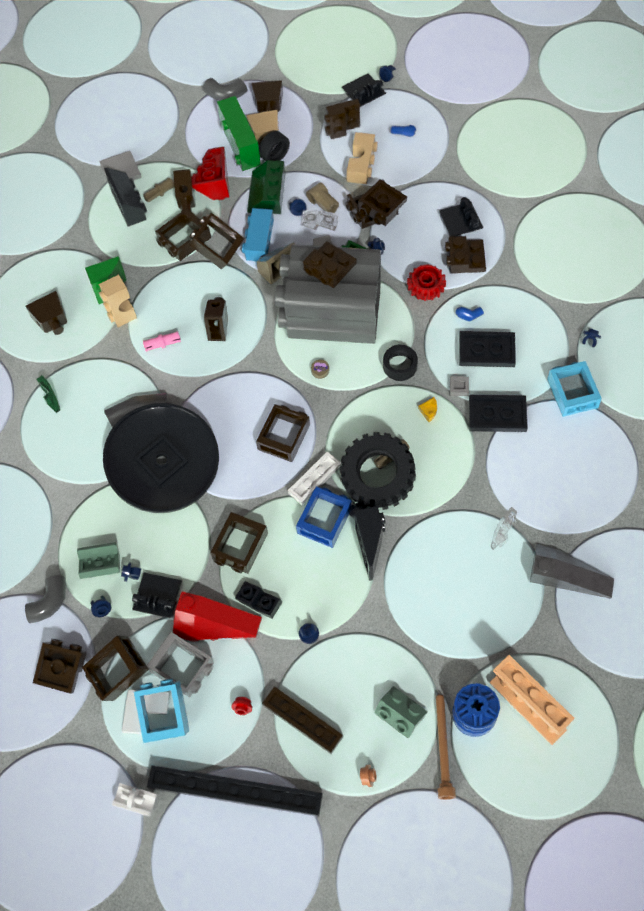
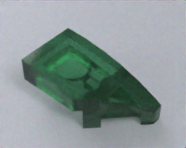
(50, 397)

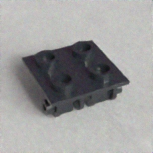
(364, 89)
(461, 218)
(156, 595)

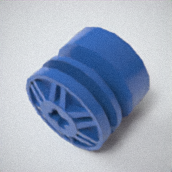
(467, 718)

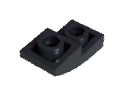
(258, 600)

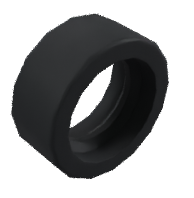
(268, 144)
(400, 350)

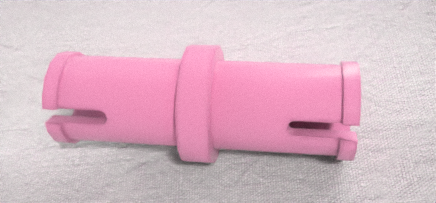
(161, 341)

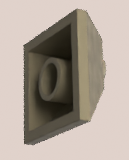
(269, 264)

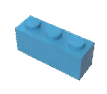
(258, 234)

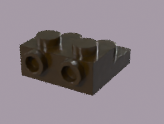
(342, 118)
(381, 202)
(465, 255)
(329, 264)
(59, 665)

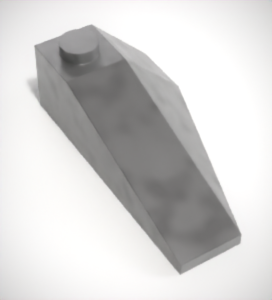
(563, 571)

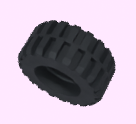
(373, 446)

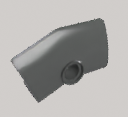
(116, 412)

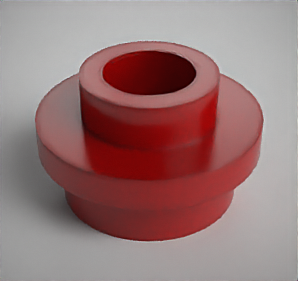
(242, 706)

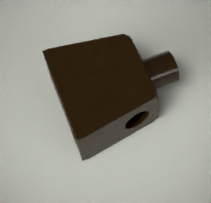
(268, 95)
(184, 194)
(216, 310)
(48, 313)

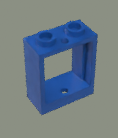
(318, 534)

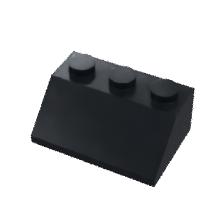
(126, 197)

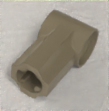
(320, 195)

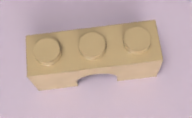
(360, 168)
(116, 301)

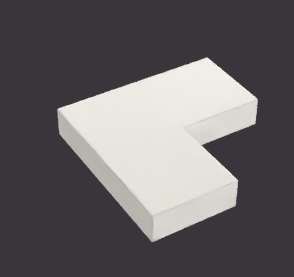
(155, 704)

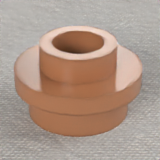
(368, 775)

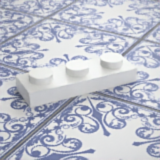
(315, 476)

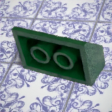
(267, 187)

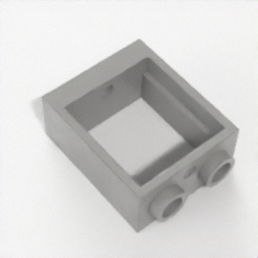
(167, 649)

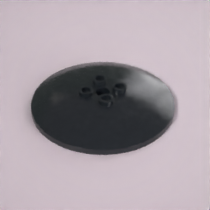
(156, 432)

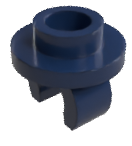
(386, 73)
(297, 207)
(377, 244)
(591, 334)
(131, 572)
(100, 607)
(309, 633)

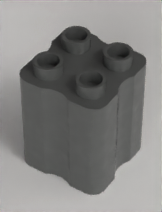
(325, 312)

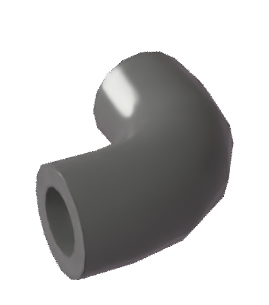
(221, 92)
(51, 601)

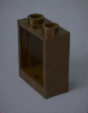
(184, 218)
(223, 229)
(276, 448)
(245, 525)
(131, 658)

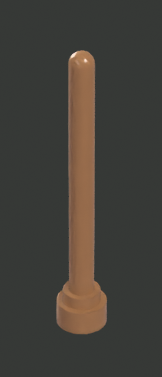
(446, 788)

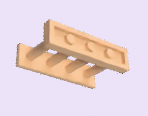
(531, 700)

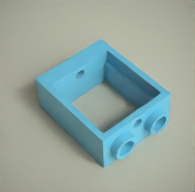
(579, 404)
(179, 706)

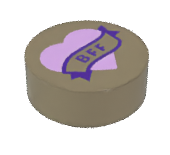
(320, 369)

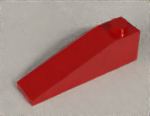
(212, 175)
(206, 619)

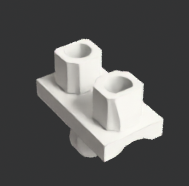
(134, 800)

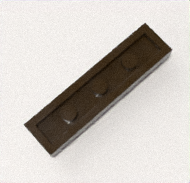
(302, 720)

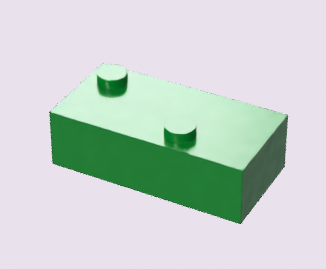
(239, 133)

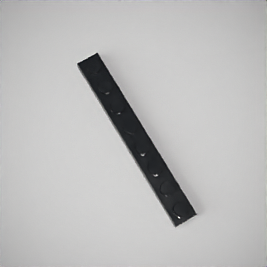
(235, 790)

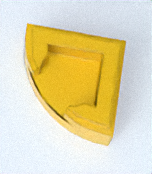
(429, 409)

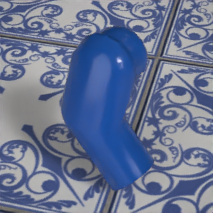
(408, 131)
(467, 314)

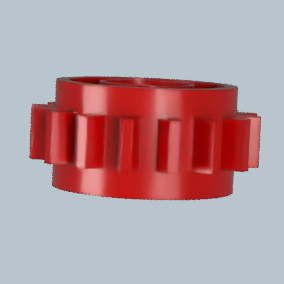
(429, 290)

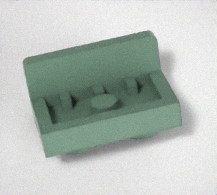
(98, 560)
(400, 712)

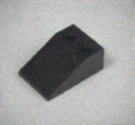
(369, 530)

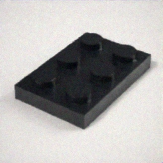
(487, 349)
(498, 413)

